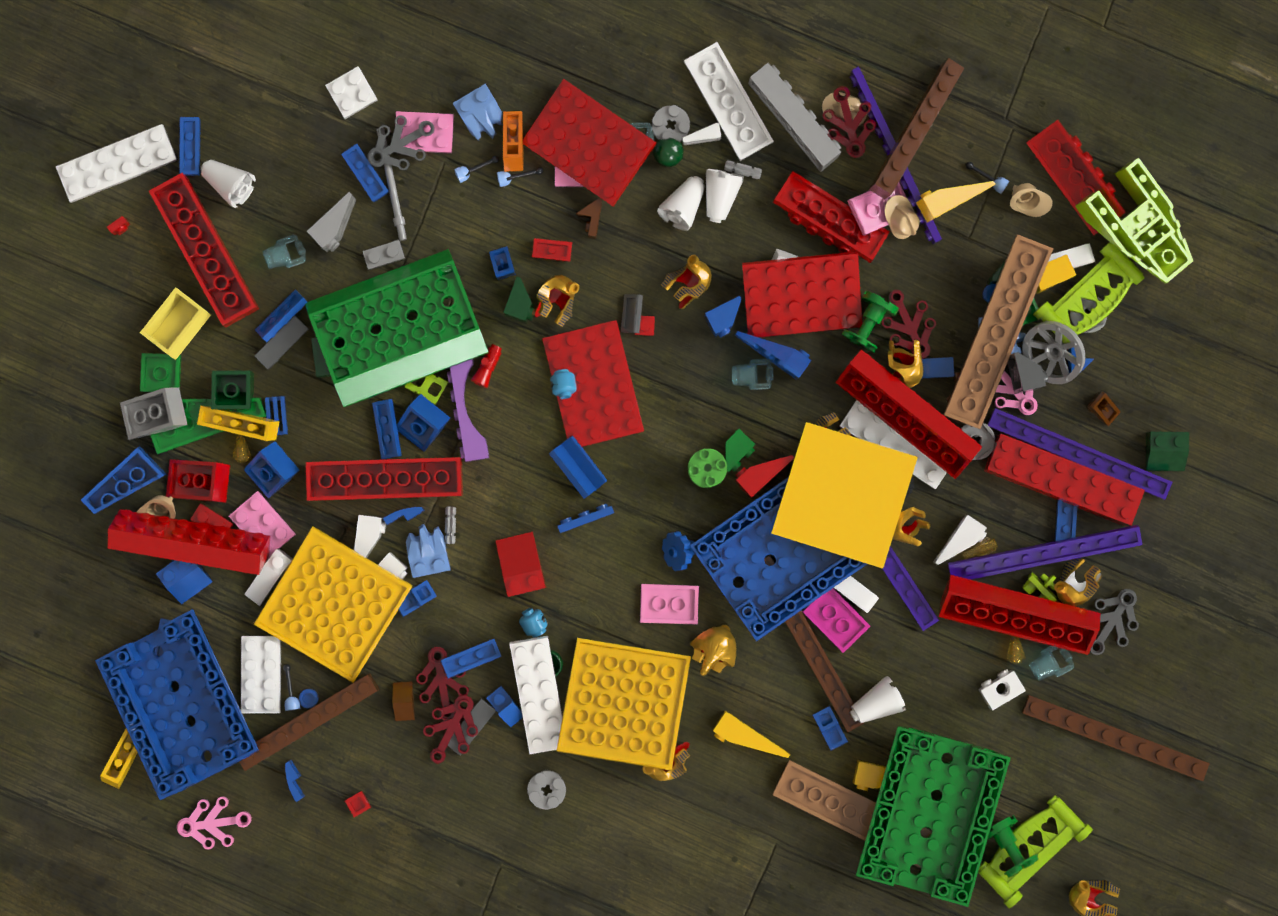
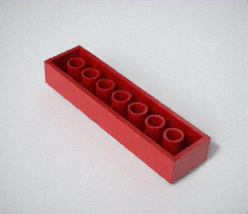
(204, 250)
(908, 414)
(384, 479)
(1064, 480)
(189, 541)
(1019, 614)

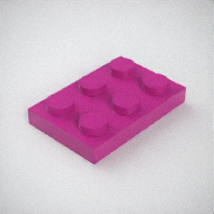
(836, 619)

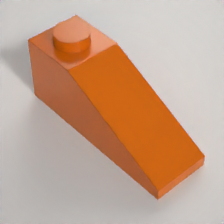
(513, 141)

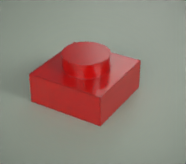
(119, 226)
(646, 326)
(358, 803)

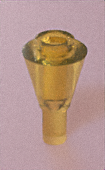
(241, 450)
(985, 547)
(1015, 651)

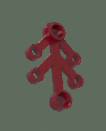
(850, 124)
(909, 327)
(440, 679)
(452, 725)

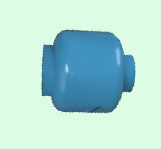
(563, 383)
(533, 622)

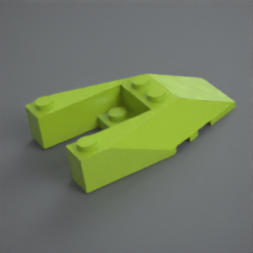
(1148, 232)

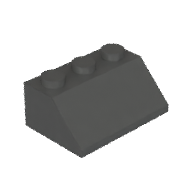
(1025, 374)

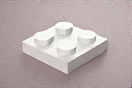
(351, 92)

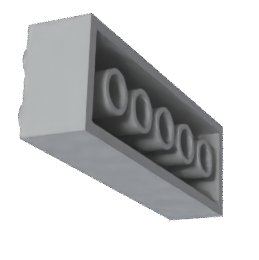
(794, 116)

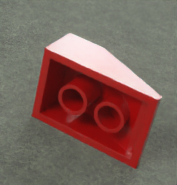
(757, 476)
(198, 480)
(520, 564)

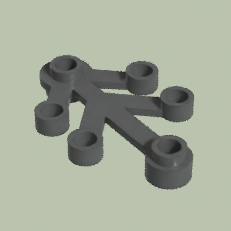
(397, 144)
(1114, 619)

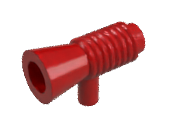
(487, 366)

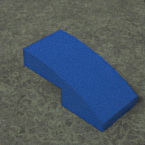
(938, 367)
(409, 513)
(416, 598)
(830, 728)
(291, 775)

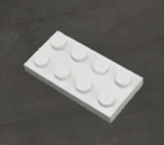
(260, 674)

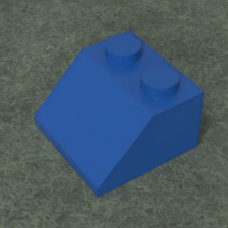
(722, 317)
(422, 422)
(271, 469)
(184, 579)

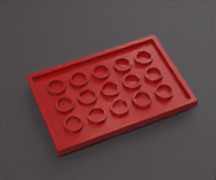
(588, 142)
(802, 294)
(605, 396)

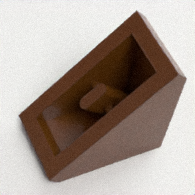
(1103, 408)
(403, 701)

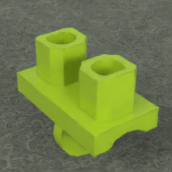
(1034, 582)

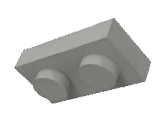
(383, 255)

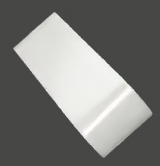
(1078, 256)
(857, 593)

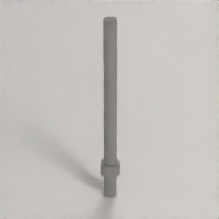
(399, 221)

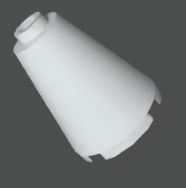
(228, 181)
(721, 193)
(683, 203)
(878, 702)

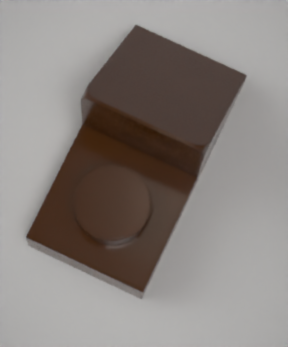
(593, 212)

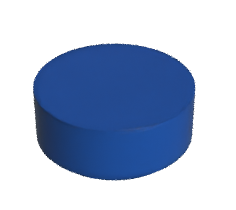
(987, 292)
(308, 698)

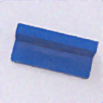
(578, 467)

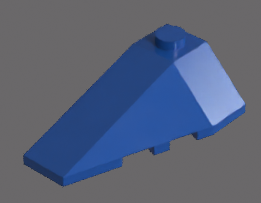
(784, 357)

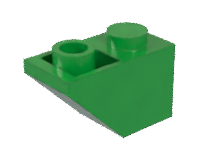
(736, 448)

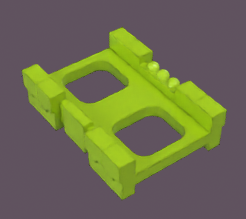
(426, 385)

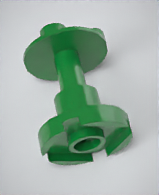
(873, 315)
(1006, 839)

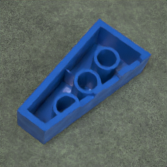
(126, 478)

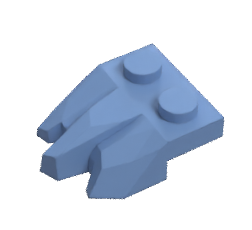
(479, 112)
(427, 552)

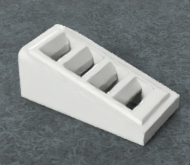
(707, 134)

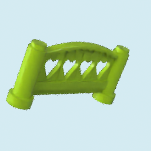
(1113, 262)
(1067, 826)

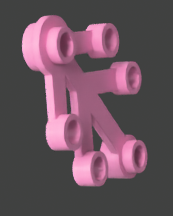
(1028, 397)
(211, 823)

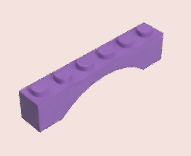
(473, 442)

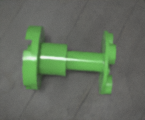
(707, 468)

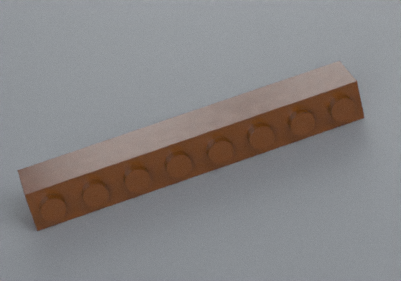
(916, 128)
(311, 720)

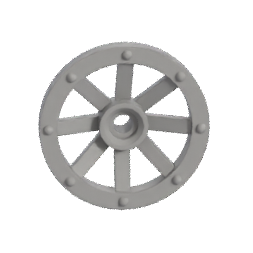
(1051, 350)

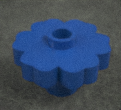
(677, 551)

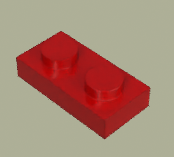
(552, 250)
(206, 515)

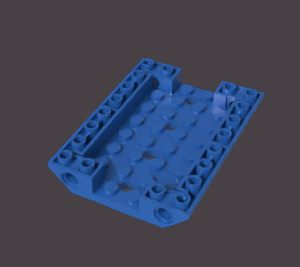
(773, 591)
(159, 715)

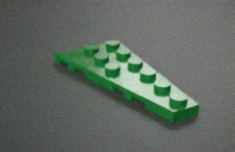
(192, 432)

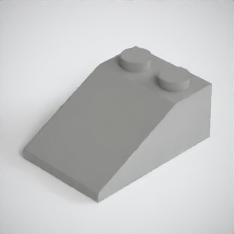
(331, 226)
(153, 413)

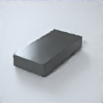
(631, 313)

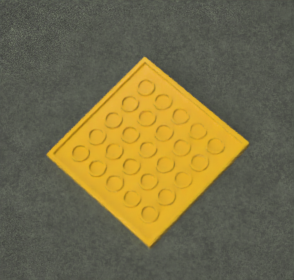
(844, 495)
(333, 604)
(624, 704)

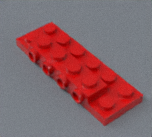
(1071, 168)
(827, 217)

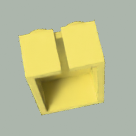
(175, 323)

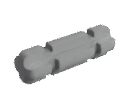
(742, 169)
(450, 525)

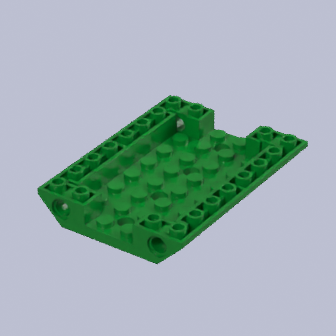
(404, 347)
(957, 820)

